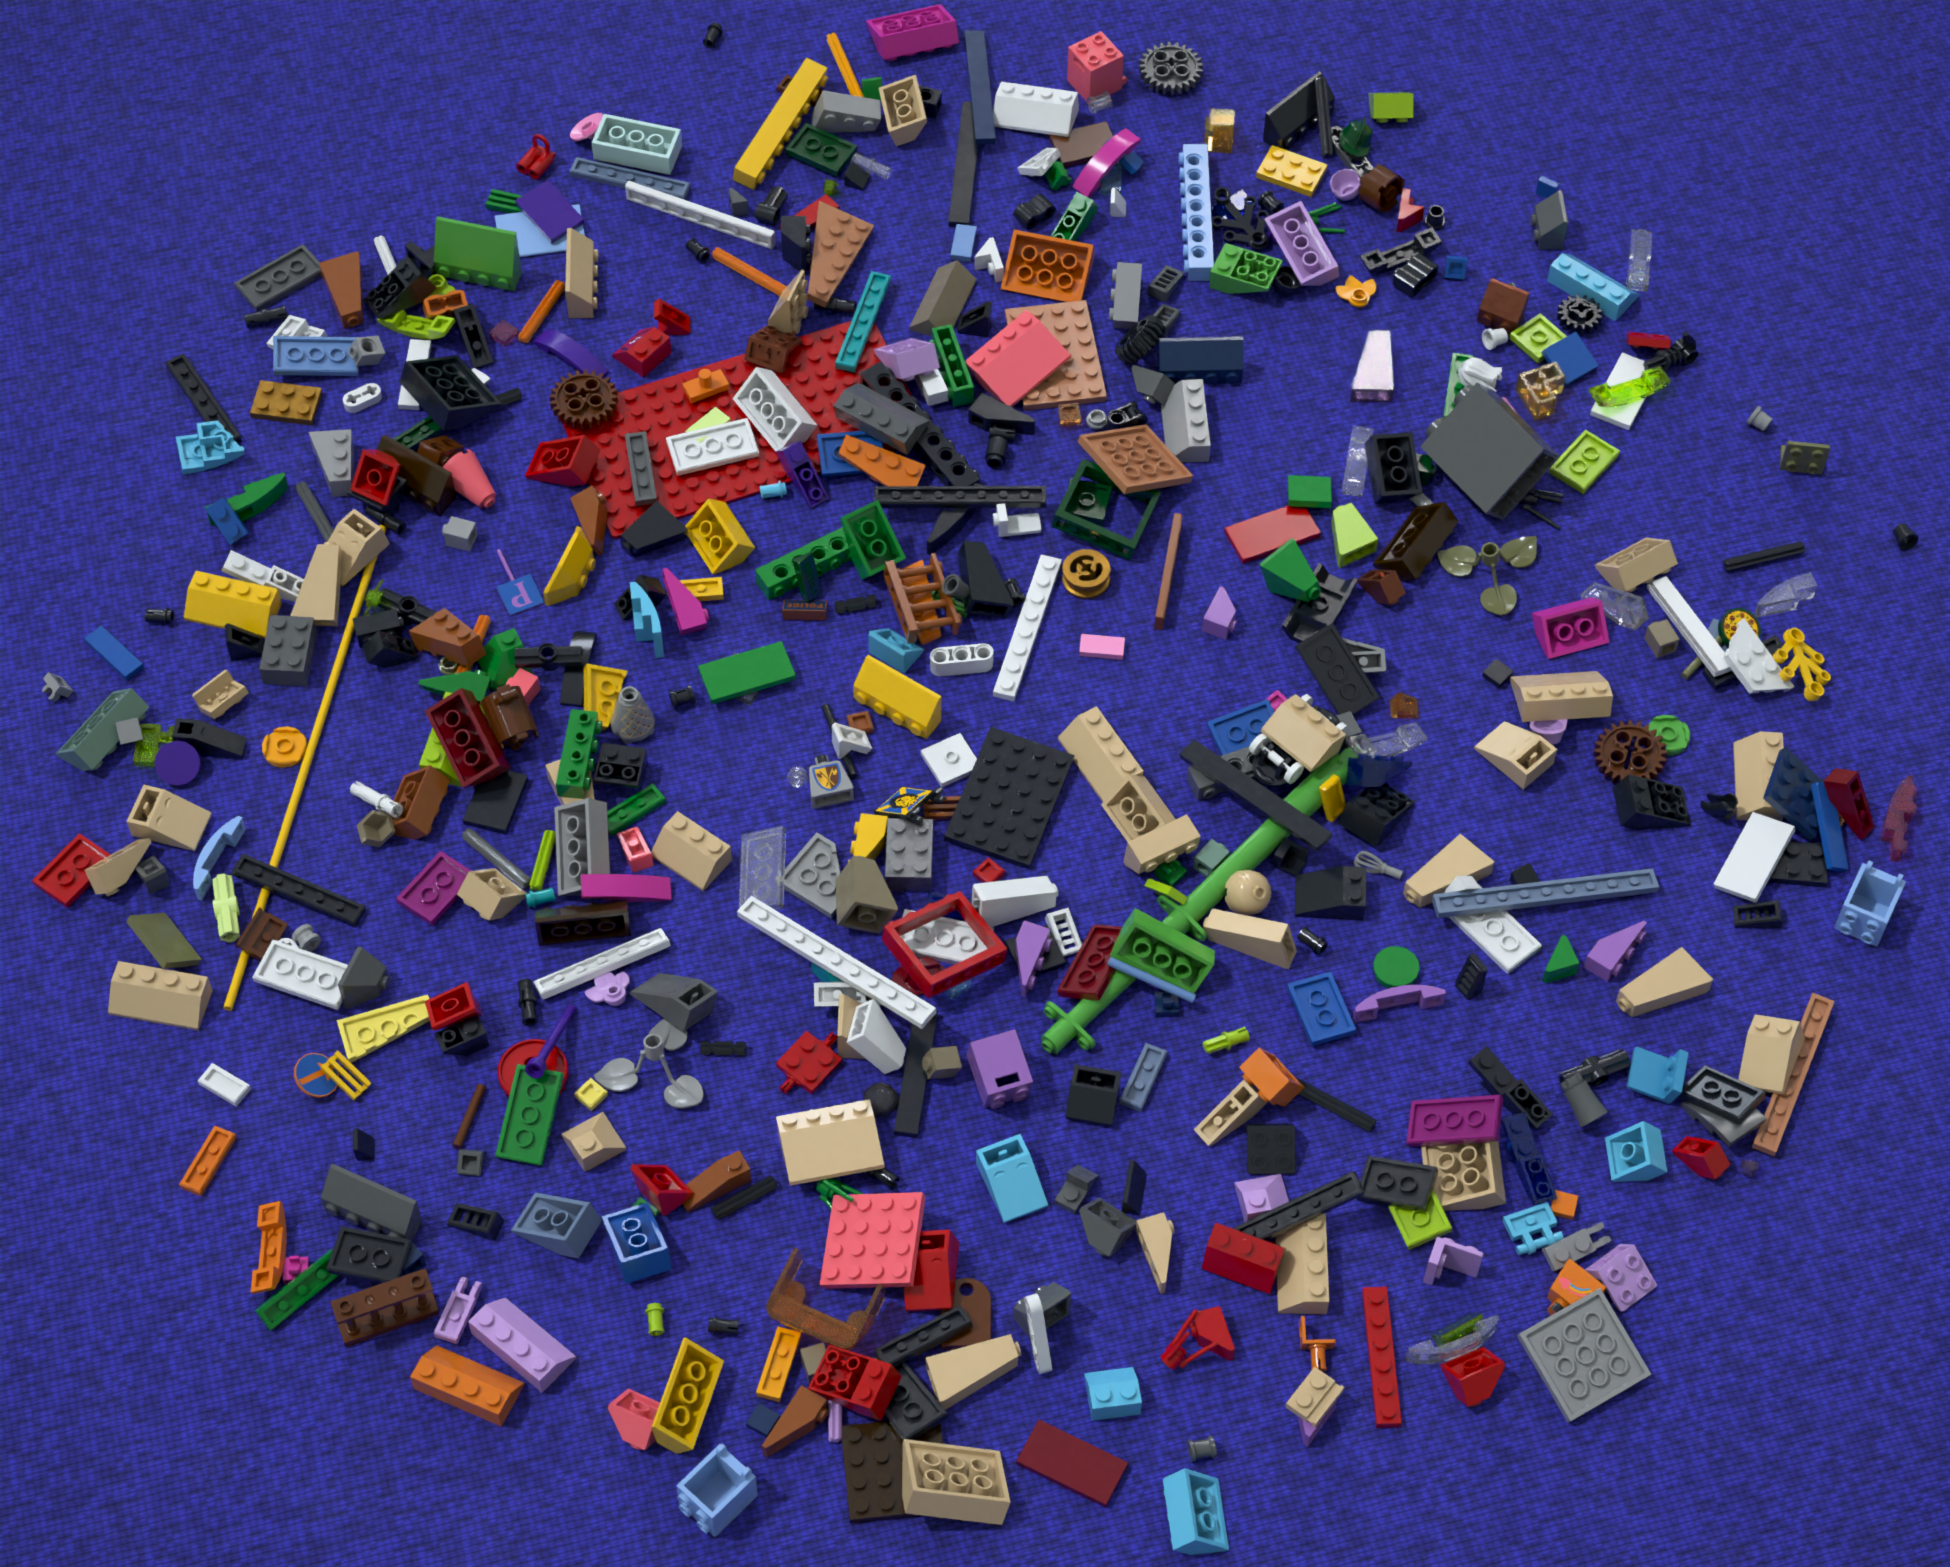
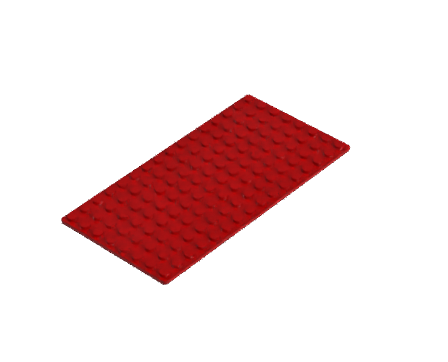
(665, 411)

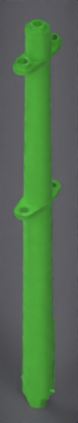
(1204, 898)

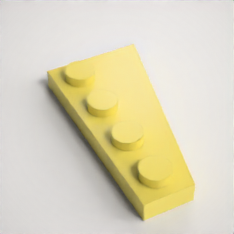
(378, 1027)

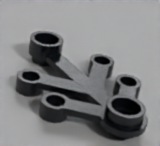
(1241, 222)

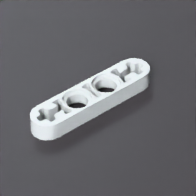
(1038, 1333)

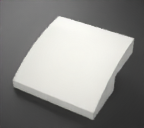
(296, 327)

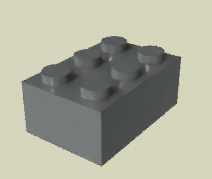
(288, 650)

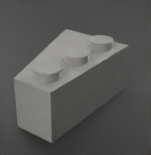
(846, 113)
(1125, 295)
(336, 458)
(1368, 657)

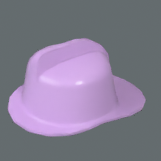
(1550, 730)

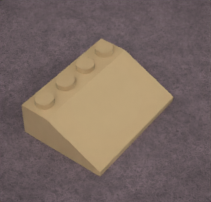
(1562, 696)
(829, 1142)
(1467, 1175)
(954, 1482)

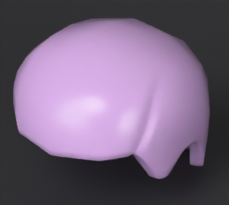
(1345, 184)

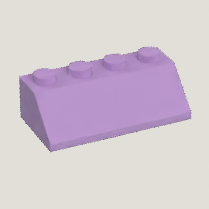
(1303, 245)
(521, 1343)

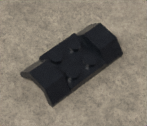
(1318, 613)

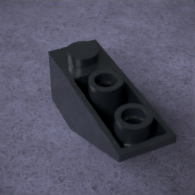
(989, 412)
(209, 738)

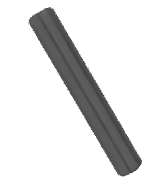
(314, 510)
(496, 858)

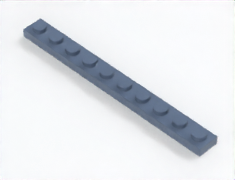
(1545, 893)

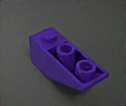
(802, 473)

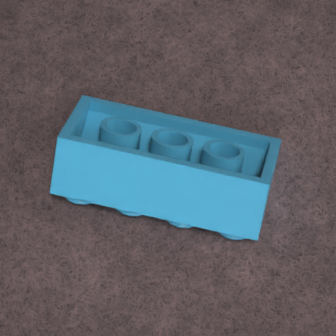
(1580, 278)

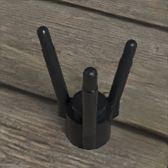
(1533, 497)

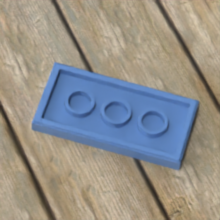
(313, 356)

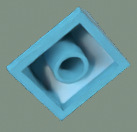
(893, 649)

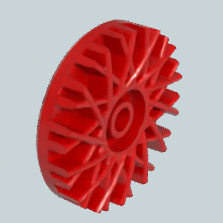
(521, 1054)

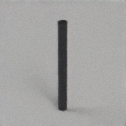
(846, 759)

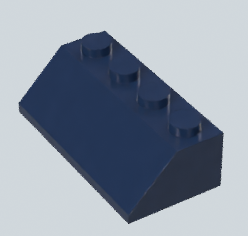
(1202, 358)

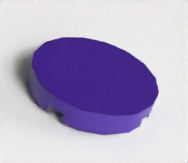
(177, 763)

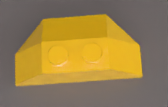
(571, 570)

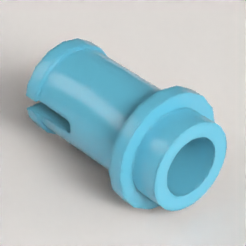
(773, 490)

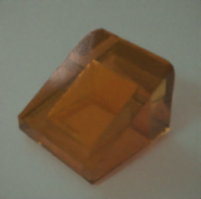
(1403, 706)

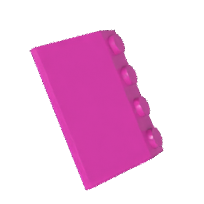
(913, 32)

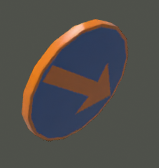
(311, 1078)

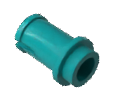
(540, 897)

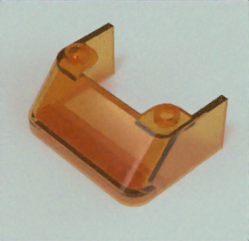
(788, 1308)

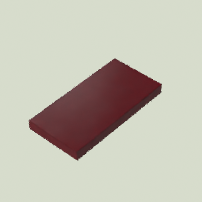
(1089, 970)
(1072, 1463)

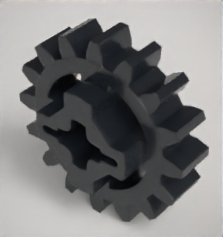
(1579, 314)

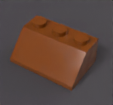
(420, 797)

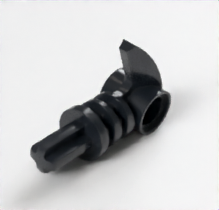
(1681, 351)

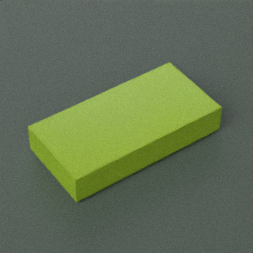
(1168, 891)

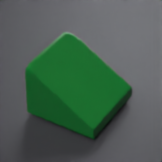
(871, 86)

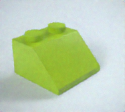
(1391, 105)

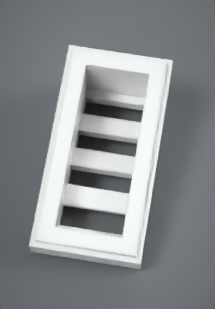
(1065, 915)

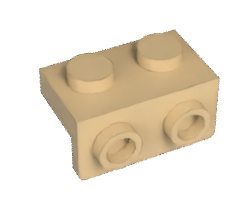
(219, 695)

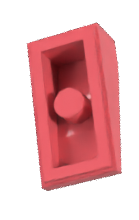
(635, 849)

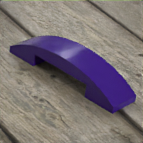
(569, 351)

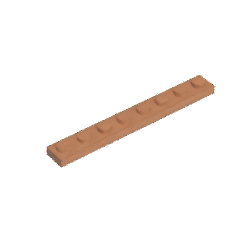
(1781, 1105)

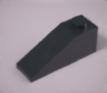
(472, 336)

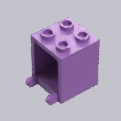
(995, 1059)

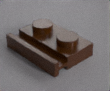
(260, 933)

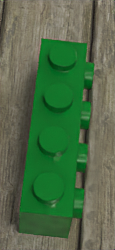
(952, 366)
(578, 753)

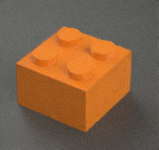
(1271, 1078)

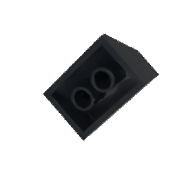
(1393, 467)

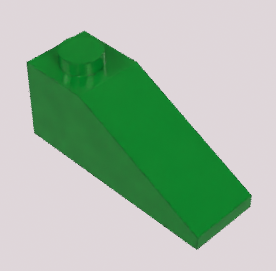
(476, 682)

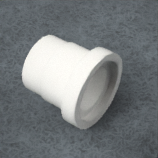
(1493, 338)

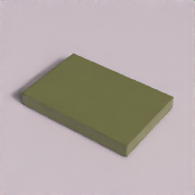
(163, 940)

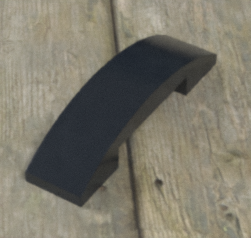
(1391, 259)
(573, 680)

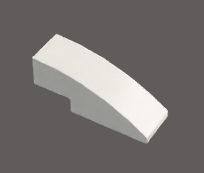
(932, 387)

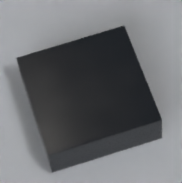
(1497, 673)

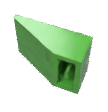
(1243, 271)

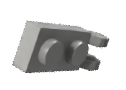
(1574, 1246)

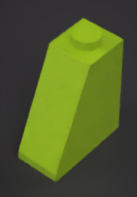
(1351, 535)

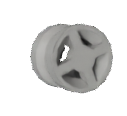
(306, 938)

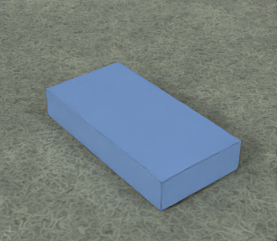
(963, 242)

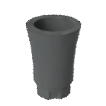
(1582, 1100)

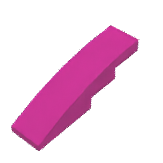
(625, 887)

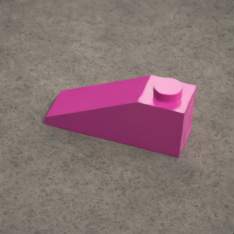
(686, 607)

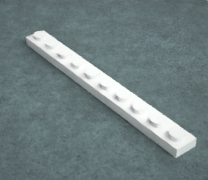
(837, 962)

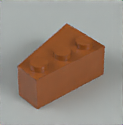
(448, 637)

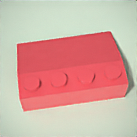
(1017, 359)

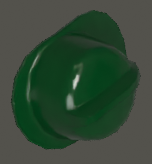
(1356, 138)

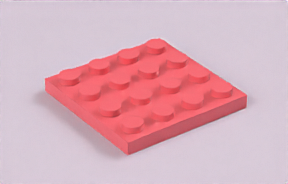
(873, 1240)

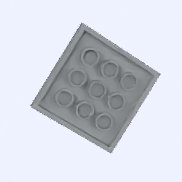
(1583, 1355)

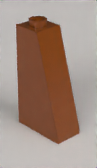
(345, 287)

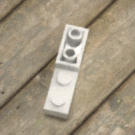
(256, 573)

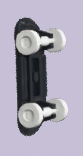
(1274, 765)

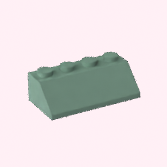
(99, 732)

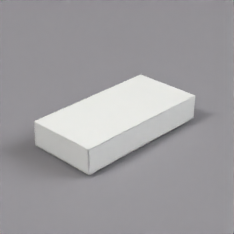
(224, 1084)

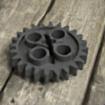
(1170, 68)

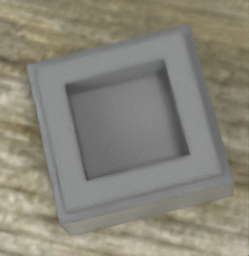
(129, 730)

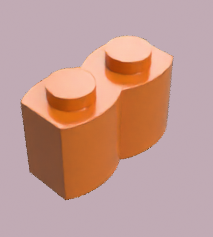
(444, 305)

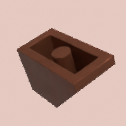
(1382, 586)

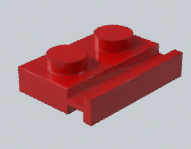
(1644, 339)

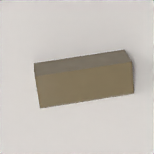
(944, 298)

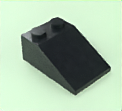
(1331, 893)

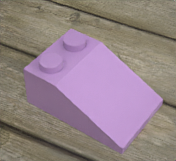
(909, 358)

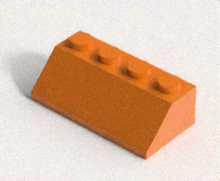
(466, 1384)

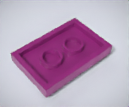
(434, 888)

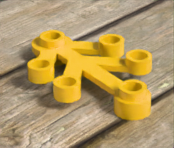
(1794, 640)

